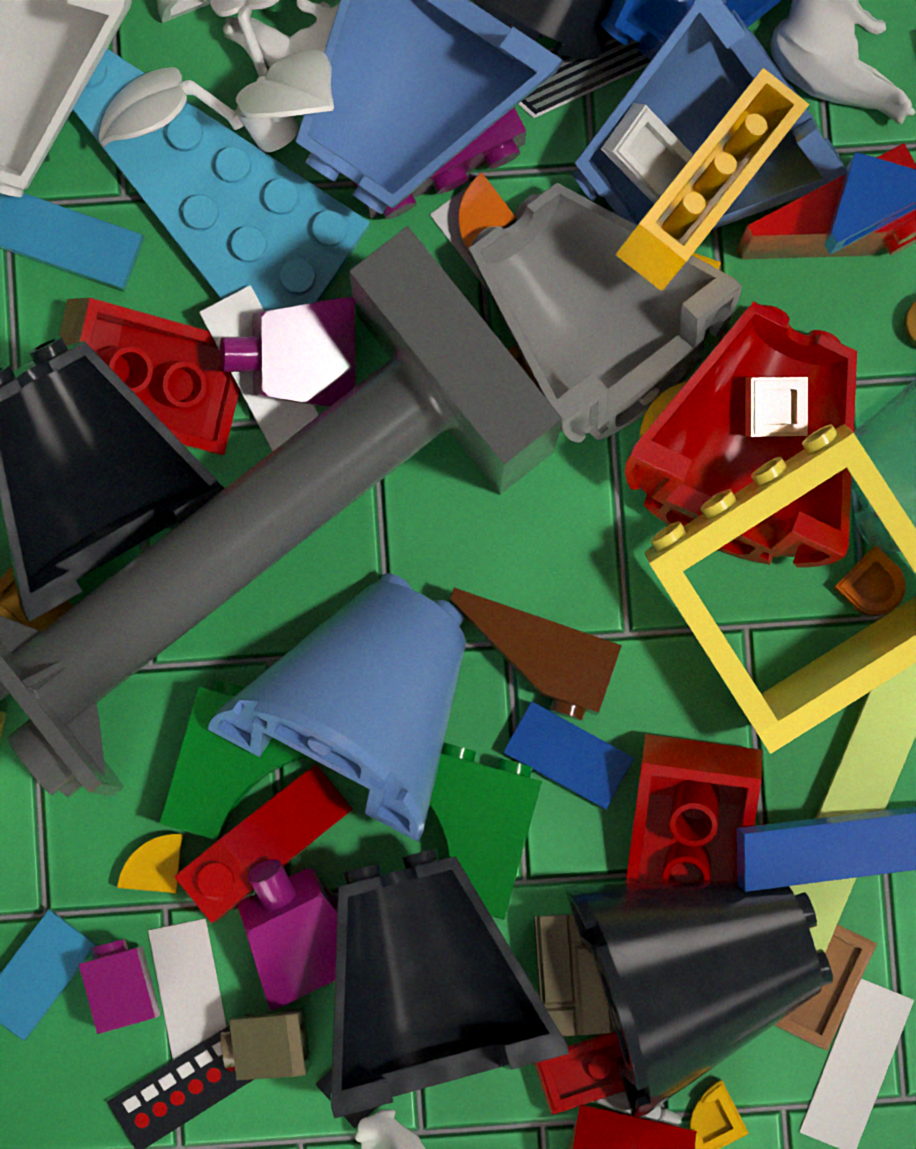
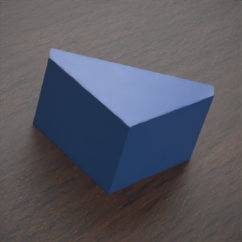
(869, 199)

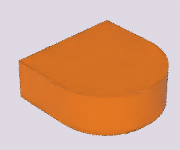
(873, 584)

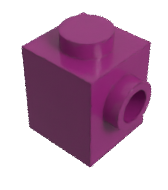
(119, 986)

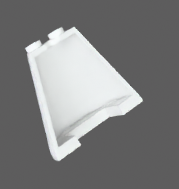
(44, 67)

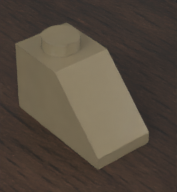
(267, 1045)

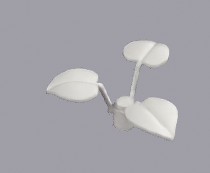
(266, 108)

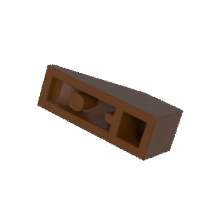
(551, 657)

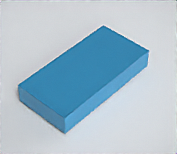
(40, 972)

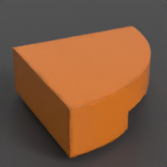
(481, 209)

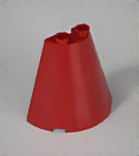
(702, 444)

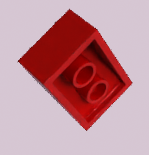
(802, 225)
(164, 364)
(690, 810)

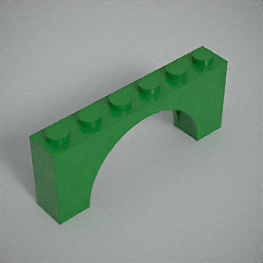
(479, 806)

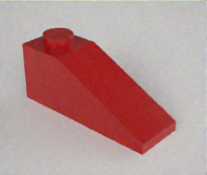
(274, 831)

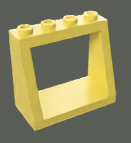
(846, 669)

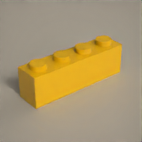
(712, 180)

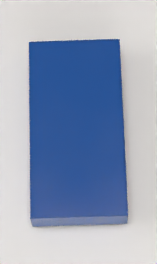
(568, 755)

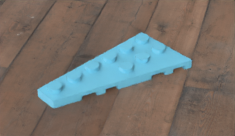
(228, 201)

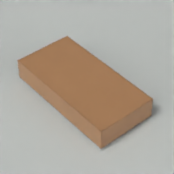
(822, 1015)

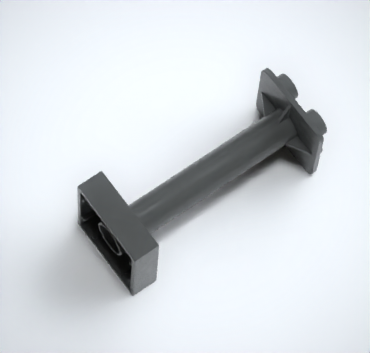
(439, 377)

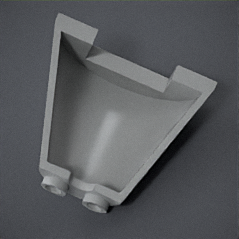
(586, 320)

